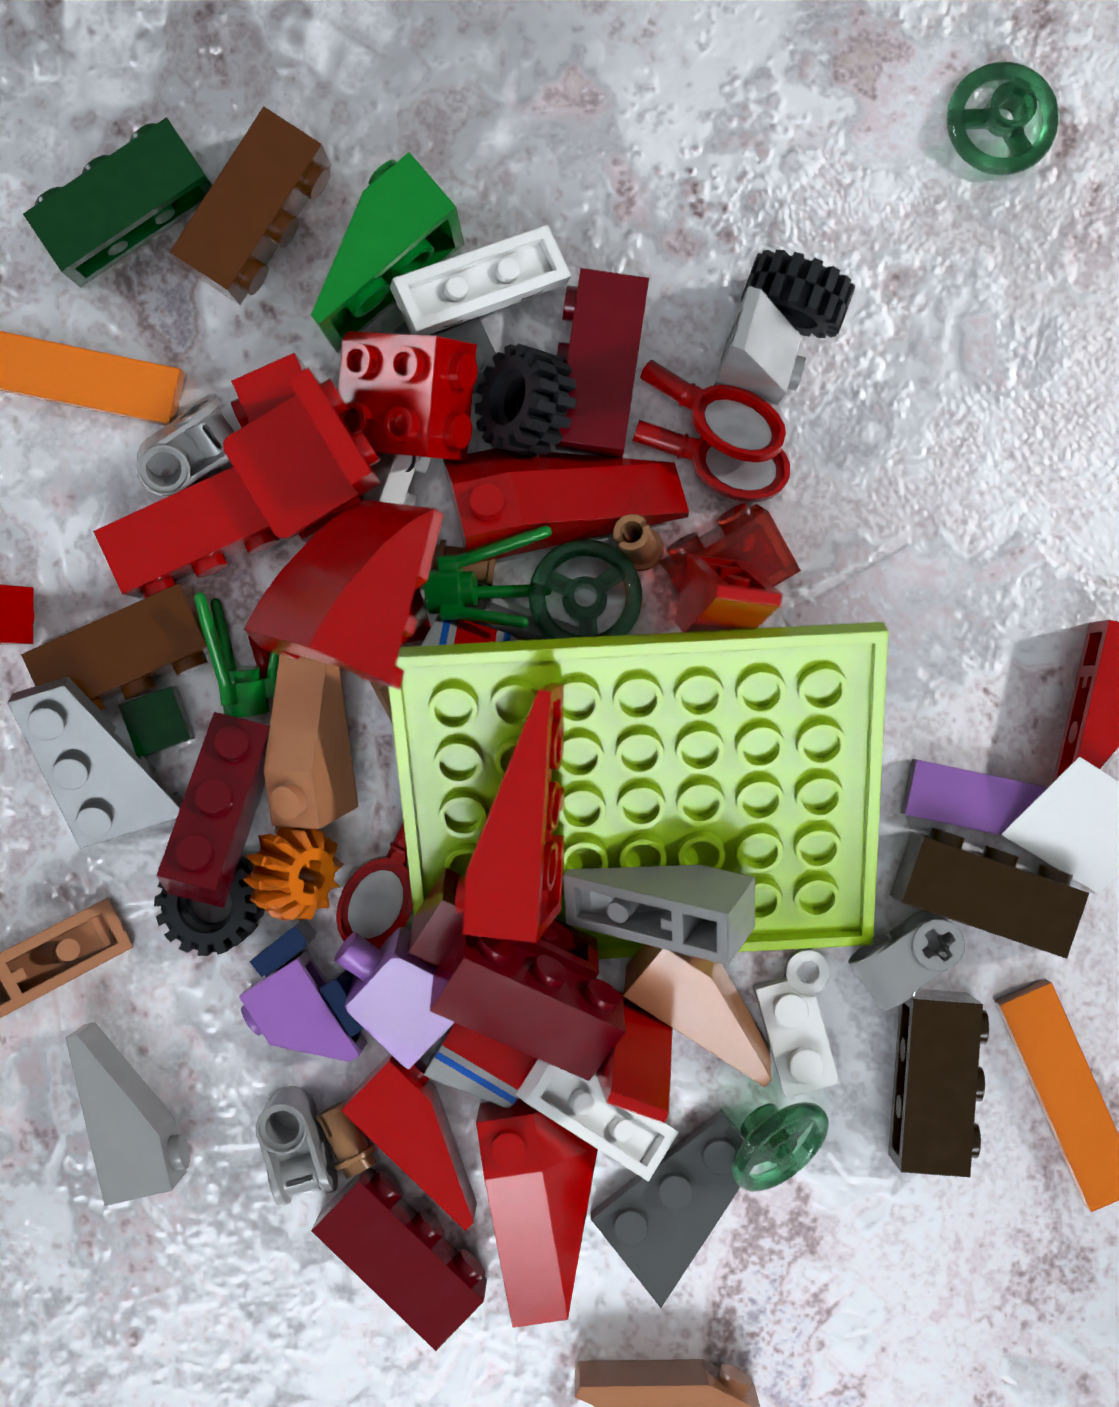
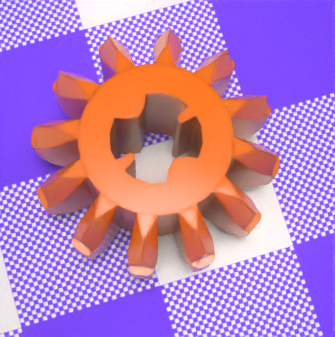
(293, 872)

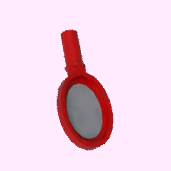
(724, 415)
(721, 473)
(377, 896)

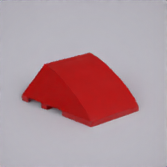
(351, 590)

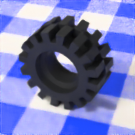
(803, 291)
(525, 400)
(208, 936)

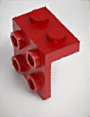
(409, 392)
(302, 457)

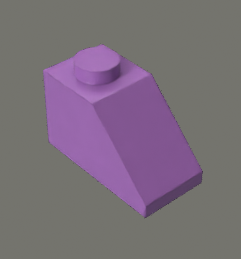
(295, 1014)

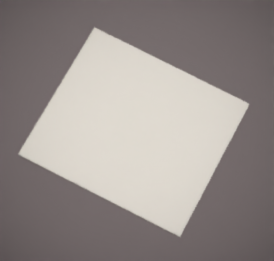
(1075, 825)

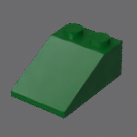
(395, 229)

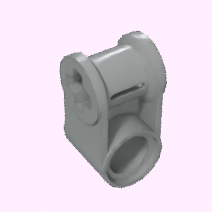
(190, 444)
(902, 961)
(297, 1157)

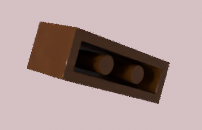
(253, 207)
(126, 648)

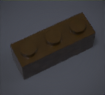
(990, 892)
(937, 1083)

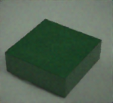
(156, 721)

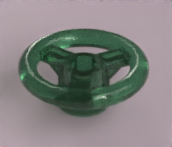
(1020, 99)
(546, 577)
(772, 1137)

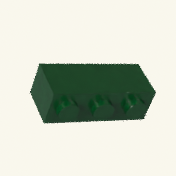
(119, 202)

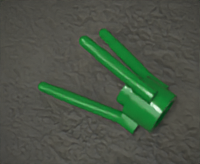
(453, 589)
(240, 688)

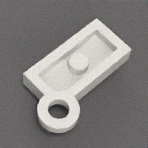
(796, 1026)

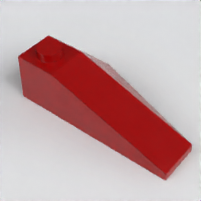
(573, 494)
(518, 862)
(538, 1205)

